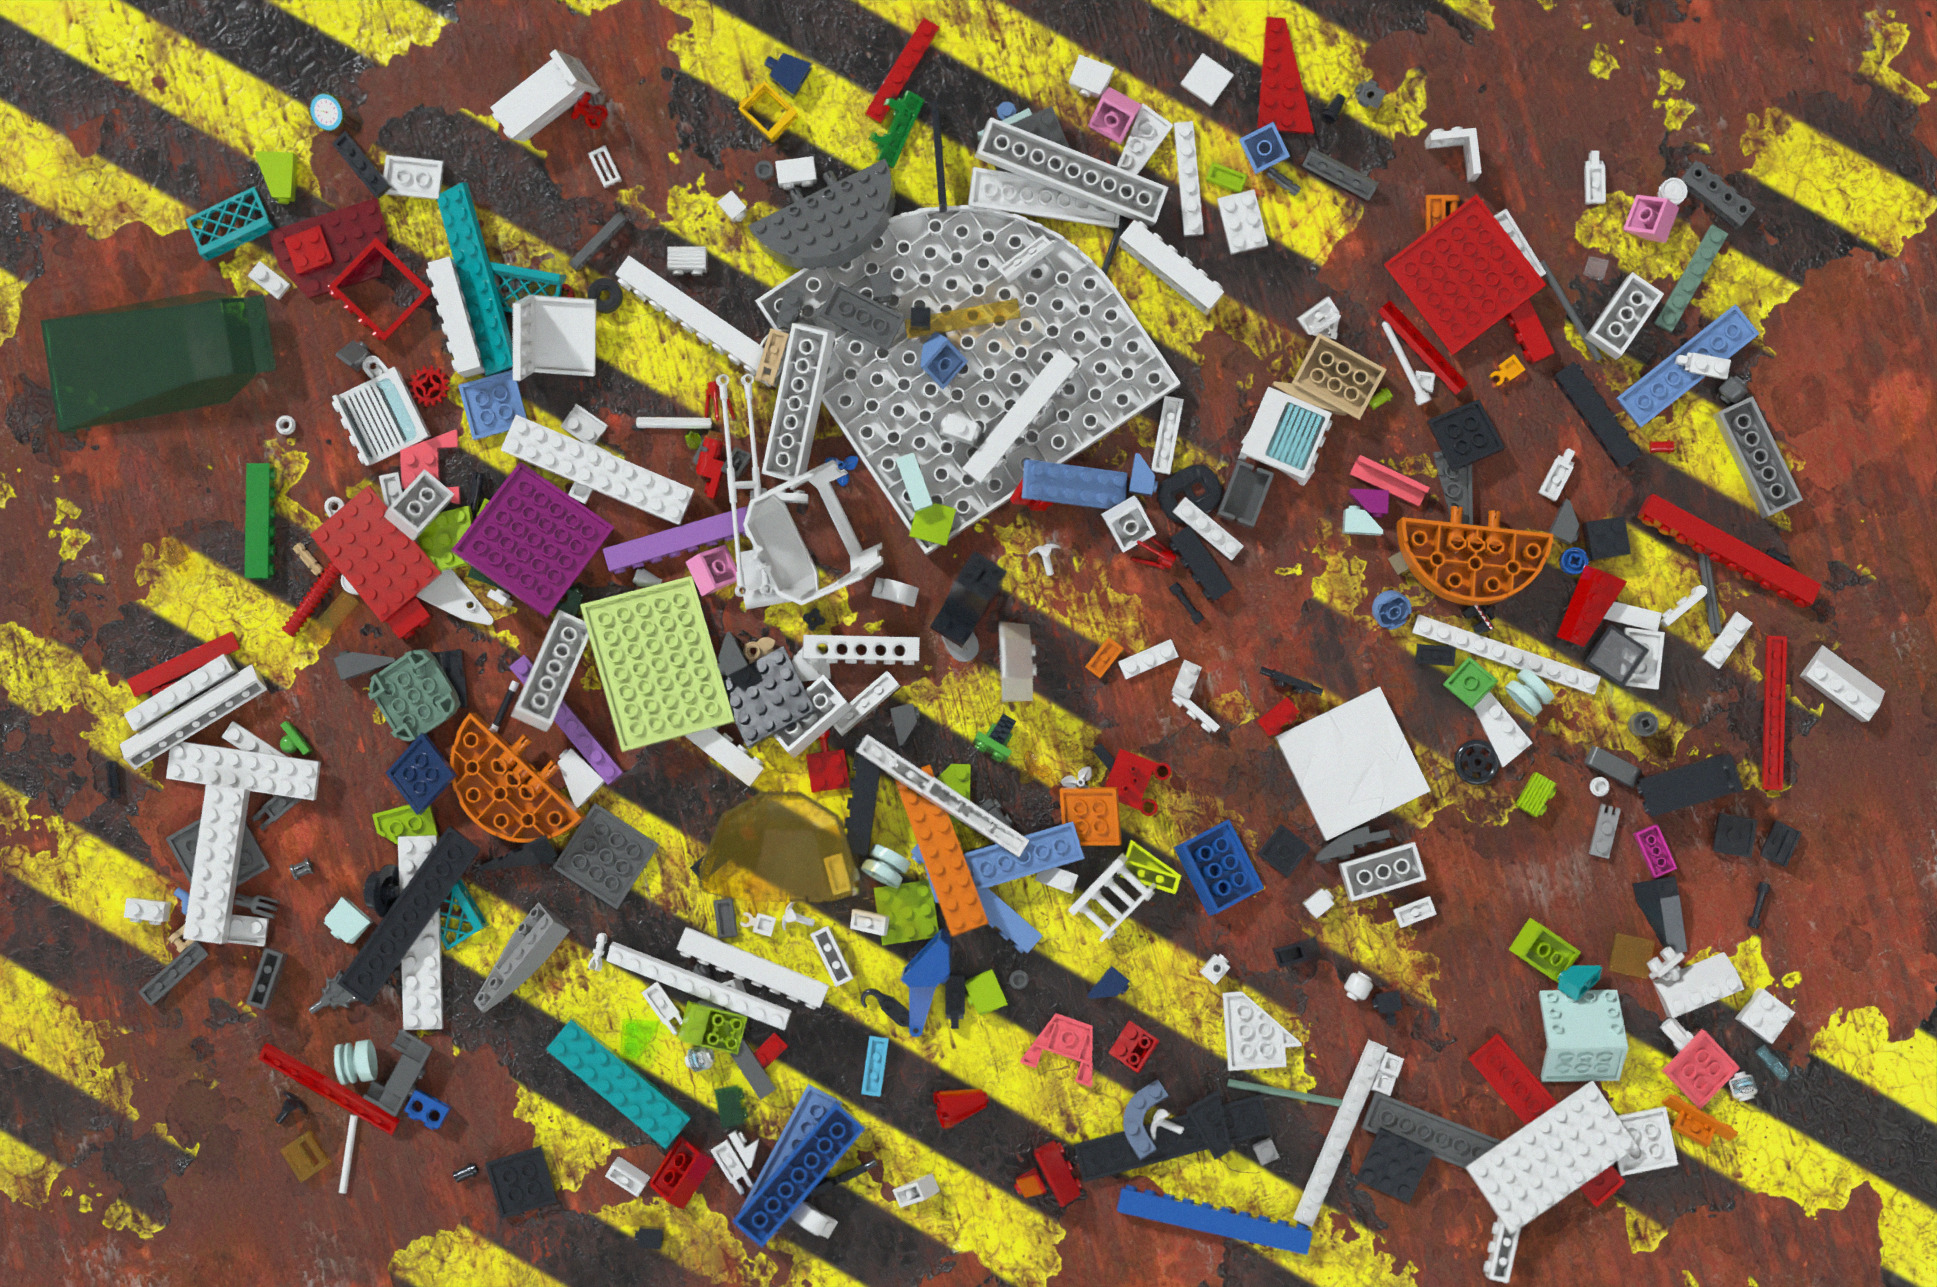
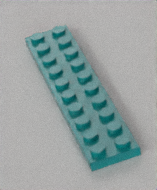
(476, 279)

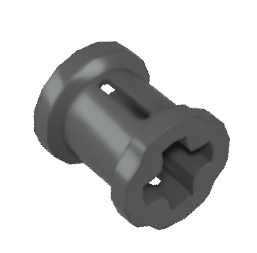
(302, 869)

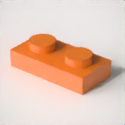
(1104, 657)

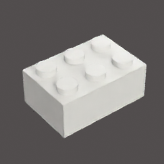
(419, 505)

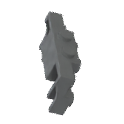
(405, 1075)

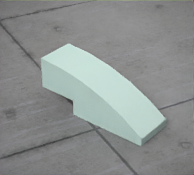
(914, 482)

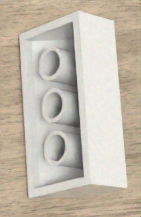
(1843, 684)
(1698, 985)

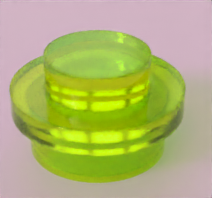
(693, 440)

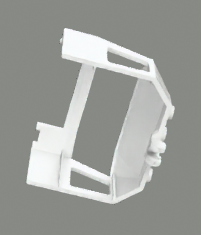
(782, 547)

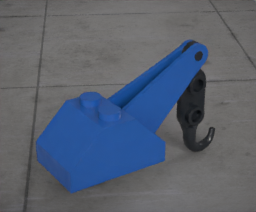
(922, 977)

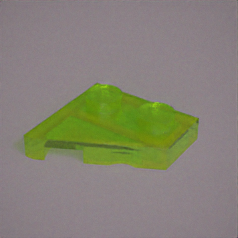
(636, 1036)

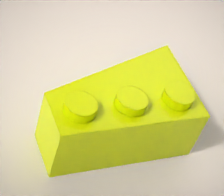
(1150, 869)

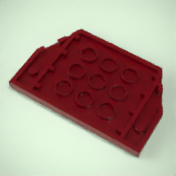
(347, 235)

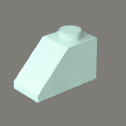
(1359, 522)

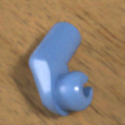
(184, 896)

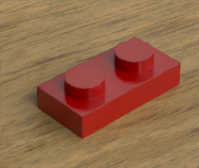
(770, 1050)

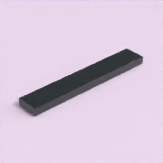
(939, 157)

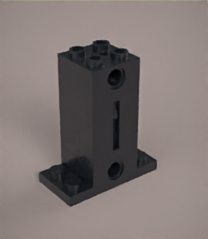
(969, 598)
(1689, 784)

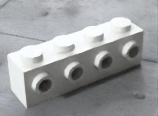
(1501, 1252)

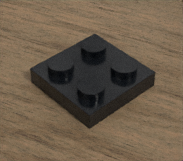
(1734, 835)
(1283, 850)

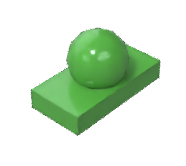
(293, 740)

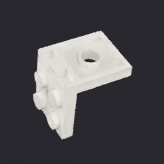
(1456, 137)

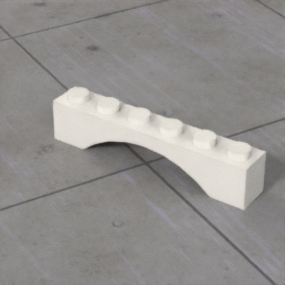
(169, 698)

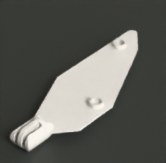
(452, 596)

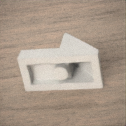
(746, 1152)

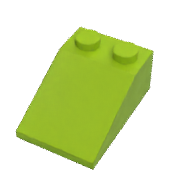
(1544, 950)

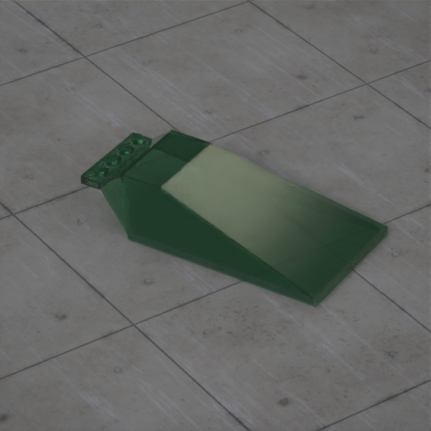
(155, 357)

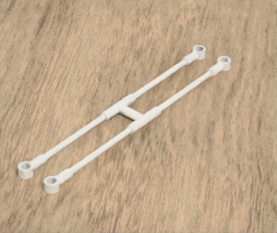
(733, 485)

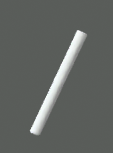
(348, 1154)

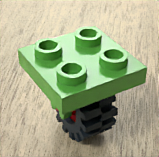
(996, 739)

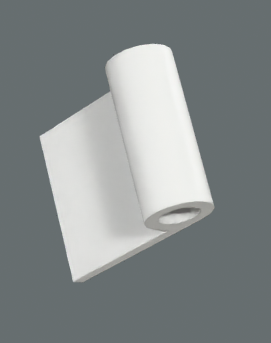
(753, 581)

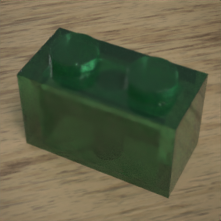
(730, 1105)

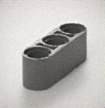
(1612, 766)

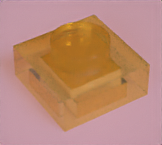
(175, 554)

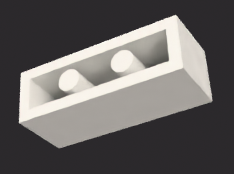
(832, 956)

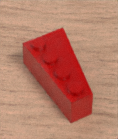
(1589, 604)

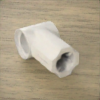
(1676, 1033)

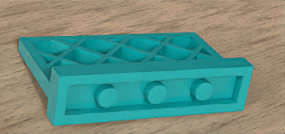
(239, 235)
(526, 274)
(468, 908)

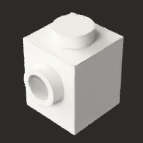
(1215, 968)

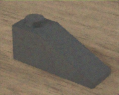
(356, 664)

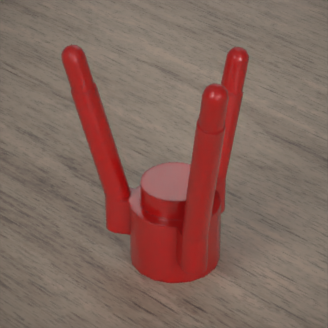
(714, 392)
(1165, 557)

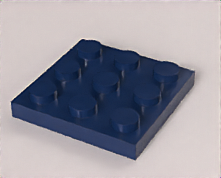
(421, 773)

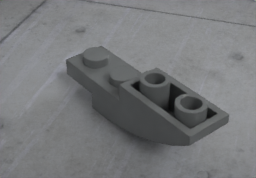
(1343, 845)

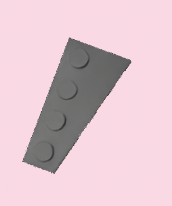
(1456, 487)

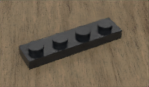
(361, 165)

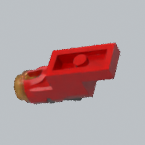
(708, 464)

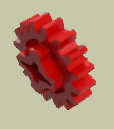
(430, 378)

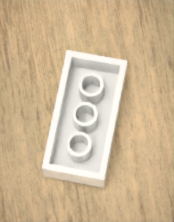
(1624, 316)
(829, 708)
(1382, 871)

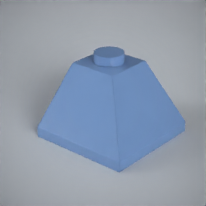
(941, 359)

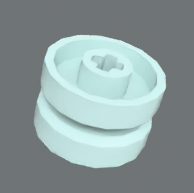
(1529, 692)
(885, 866)

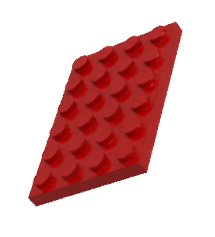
(375, 554)

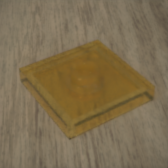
(1631, 955)

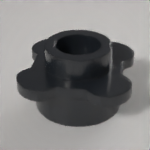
(814, 614)

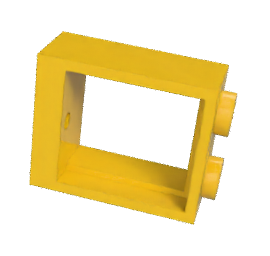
(789, 117)

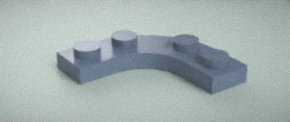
(1134, 1116)

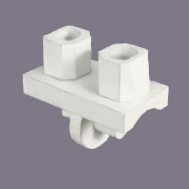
(1658, 968)

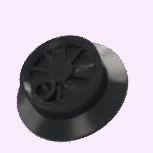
(382, 889)

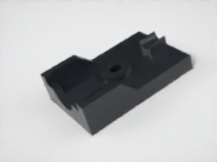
(454, 667)

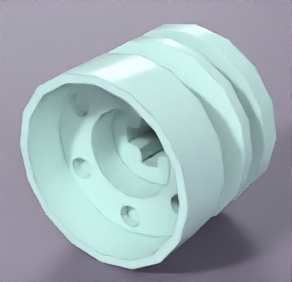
(355, 1063)

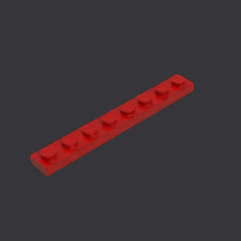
(1774, 712)
(328, 1088)

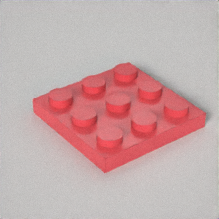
(1701, 1069)

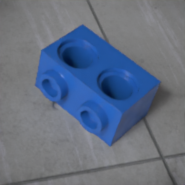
(429, 1104)

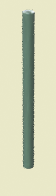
(1284, 1093)

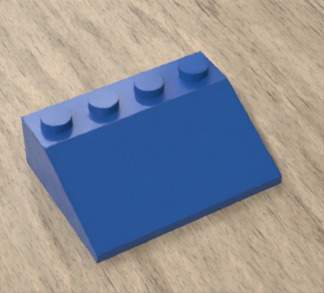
(1218, 867)

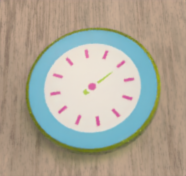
(327, 111)

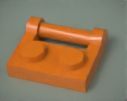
(1436, 208)

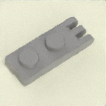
(1604, 832)

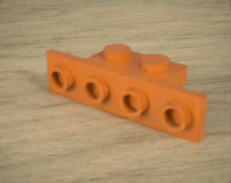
(1697, 1124)

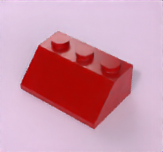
(681, 1172)
(1058, 1172)

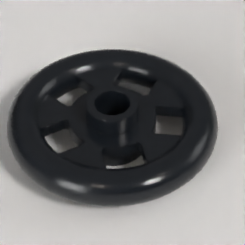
(1466, 775)

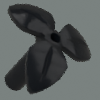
(290, 1105)

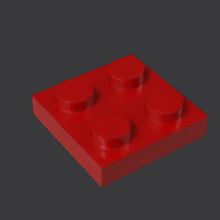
(308, 250)

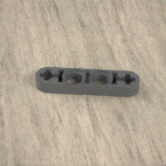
(598, 241)

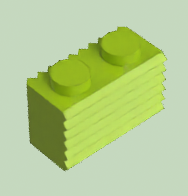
(1536, 795)

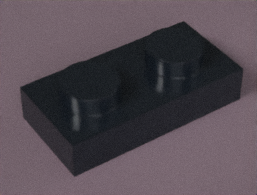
(1435, 655)

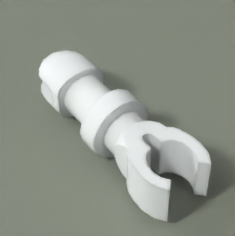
(598, 952)

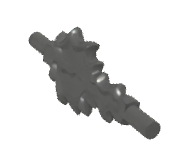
(333, 995)

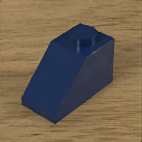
(1110, 984)

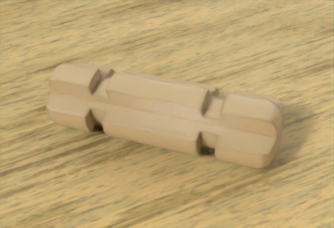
(308, 559)

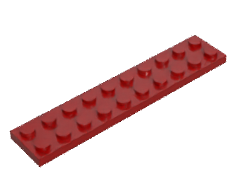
(1529, 1101)

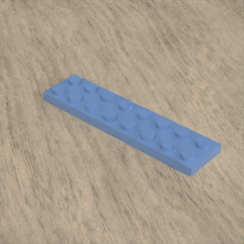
(1670, 381)
(1043, 852)
(807, 1113)

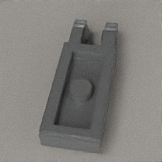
(275, 809)

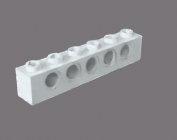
(910, 646)

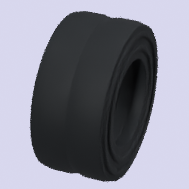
(615, 299)

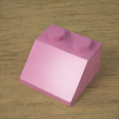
(1114, 115)
(1651, 218)
(712, 570)

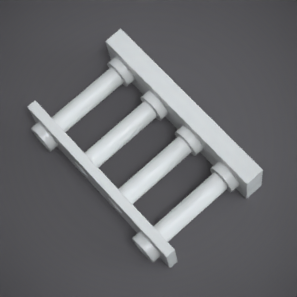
(1094, 893)

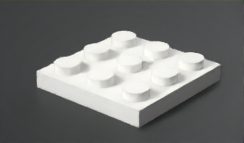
(1654, 1140)

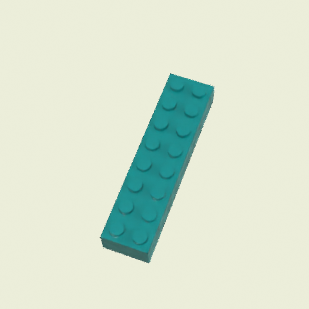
(619, 1083)

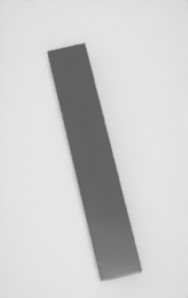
(749, 1064)

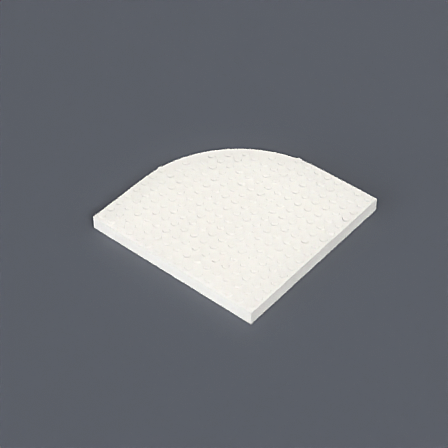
(951, 264)

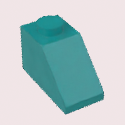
(1578, 980)

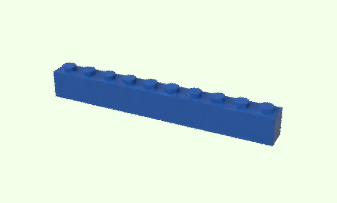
(1214, 1220)

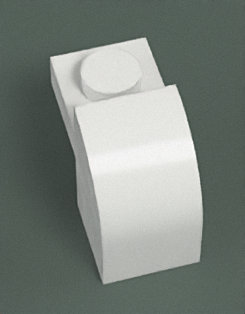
(895, 591)
(813, 1219)

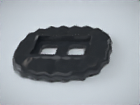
(1182, 482)

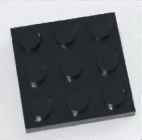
(1465, 435)
(1394, 1165)
(521, 1182)

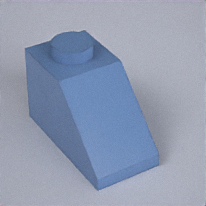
(1142, 478)

